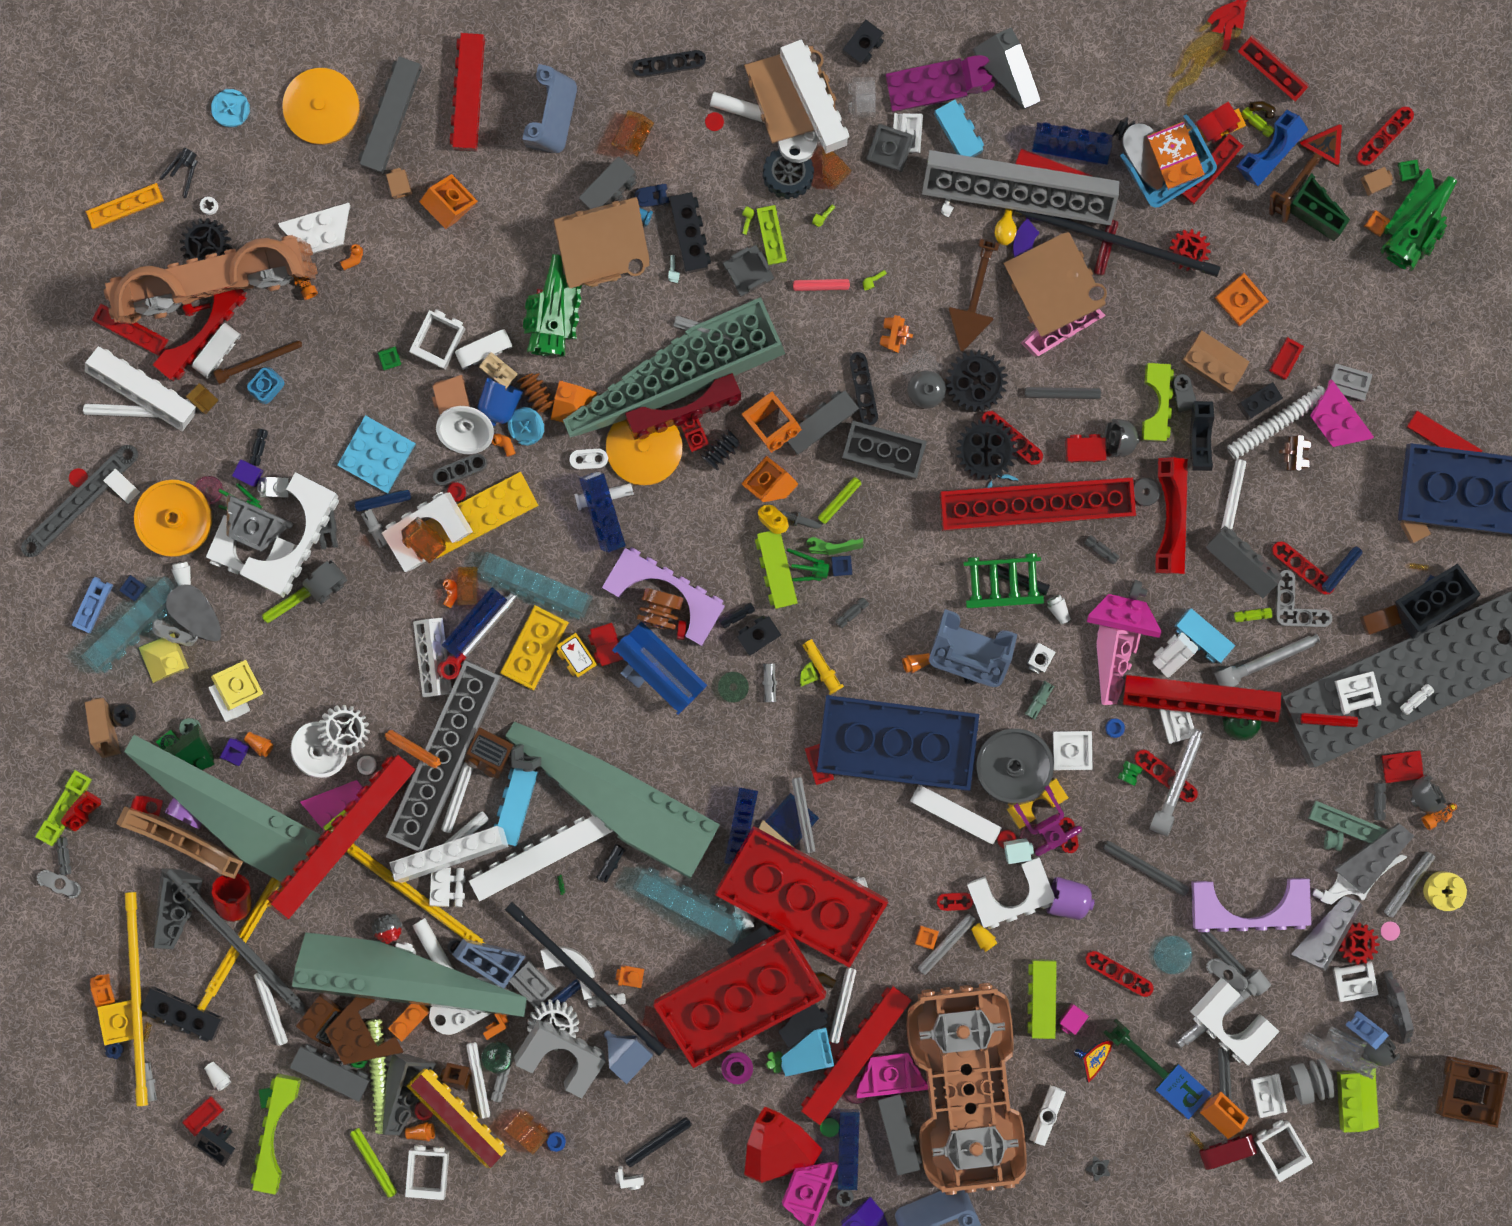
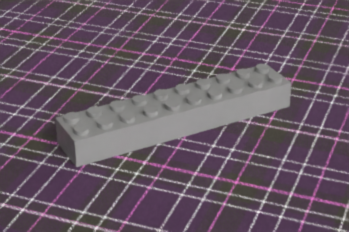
(1020, 187)
(450, 743)

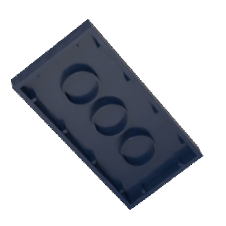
(1456, 489)
(898, 742)

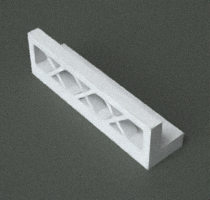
(433, 638)

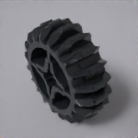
(190, 237)

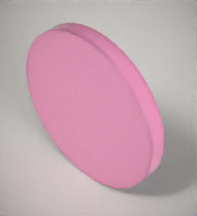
(1390, 931)

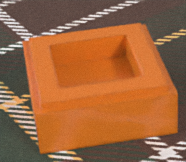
(1377, 223)
(926, 937)

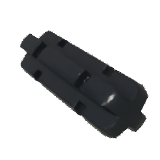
(258, 447)
(737, 615)

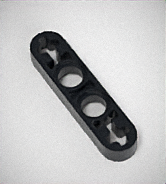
(668, 60)
(866, 388)

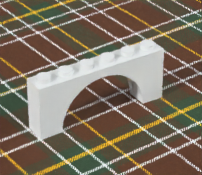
(279, 573)

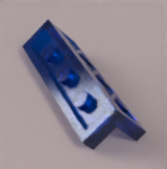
(474, 622)

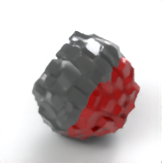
(387, 928)

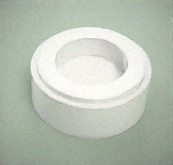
(366, 765)

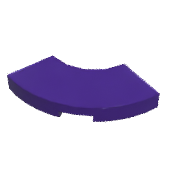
(1024, 238)

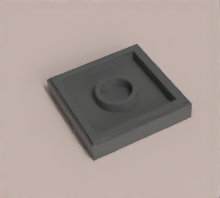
(890, 147)

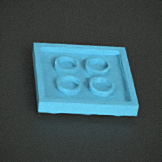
(376, 454)

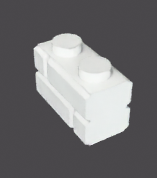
(1175, 654)

